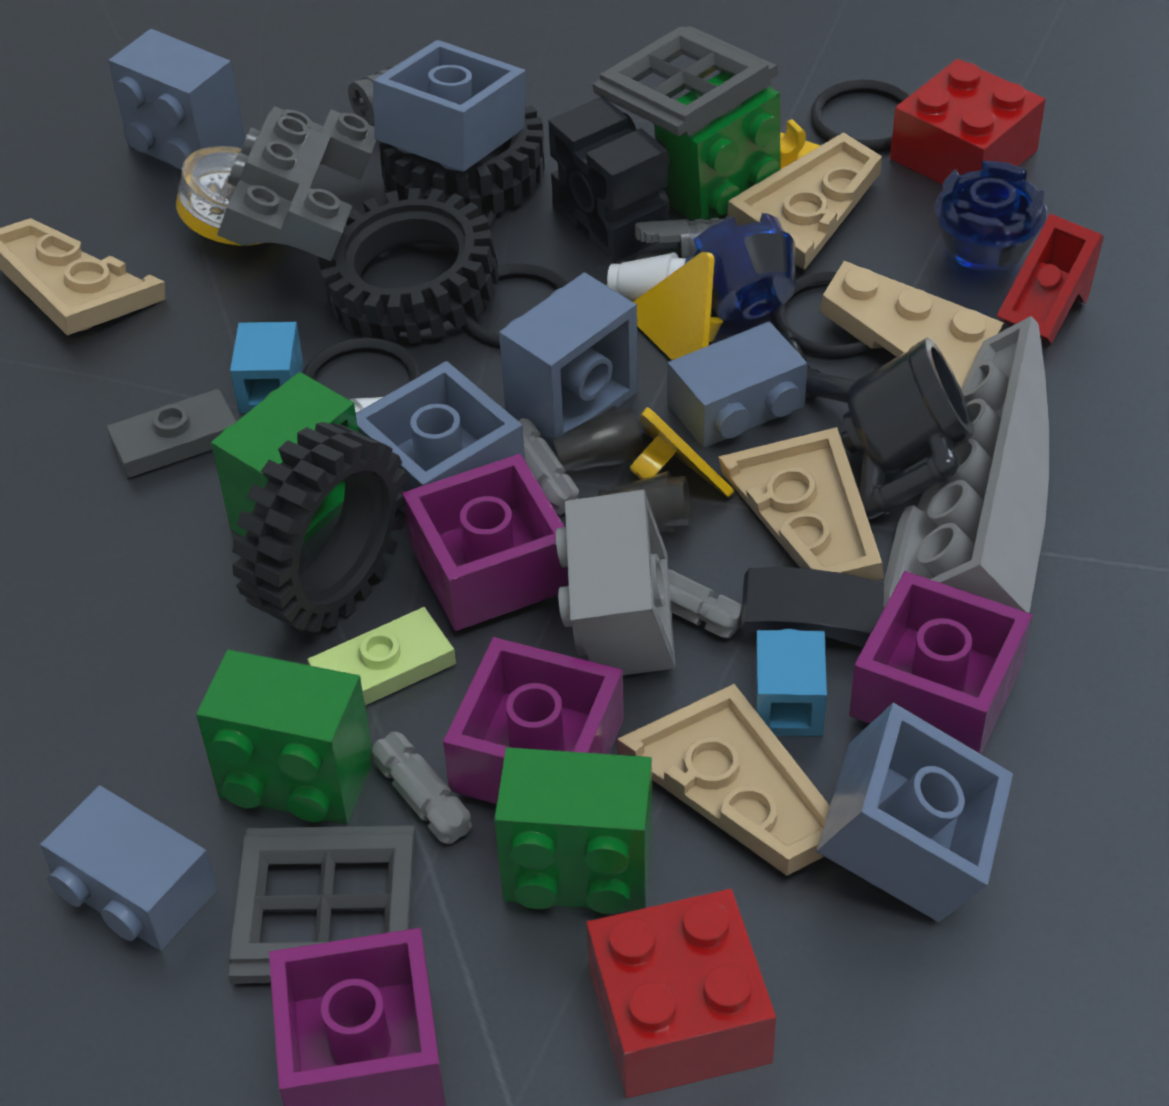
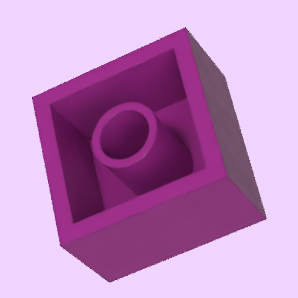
(486, 541)
(941, 659)
(529, 702)
(356, 1023)

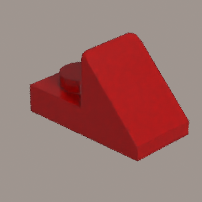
(1053, 276)

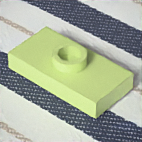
(391, 655)

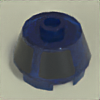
(990, 215)
(750, 267)

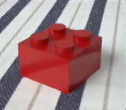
(965, 120)
(680, 993)

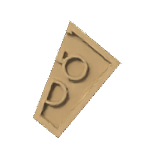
(812, 193)
(69, 283)
(899, 316)
(808, 502)
(735, 775)

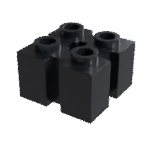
(607, 176)

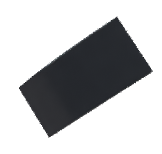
(811, 601)

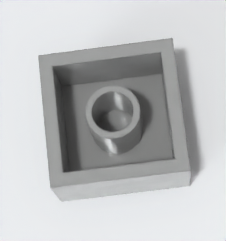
(616, 583)

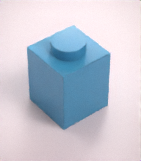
(263, 360)
(791, 681)

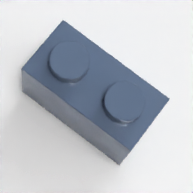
(736, 384)
(128, 868)

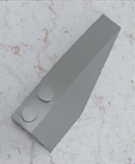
(990, 516)

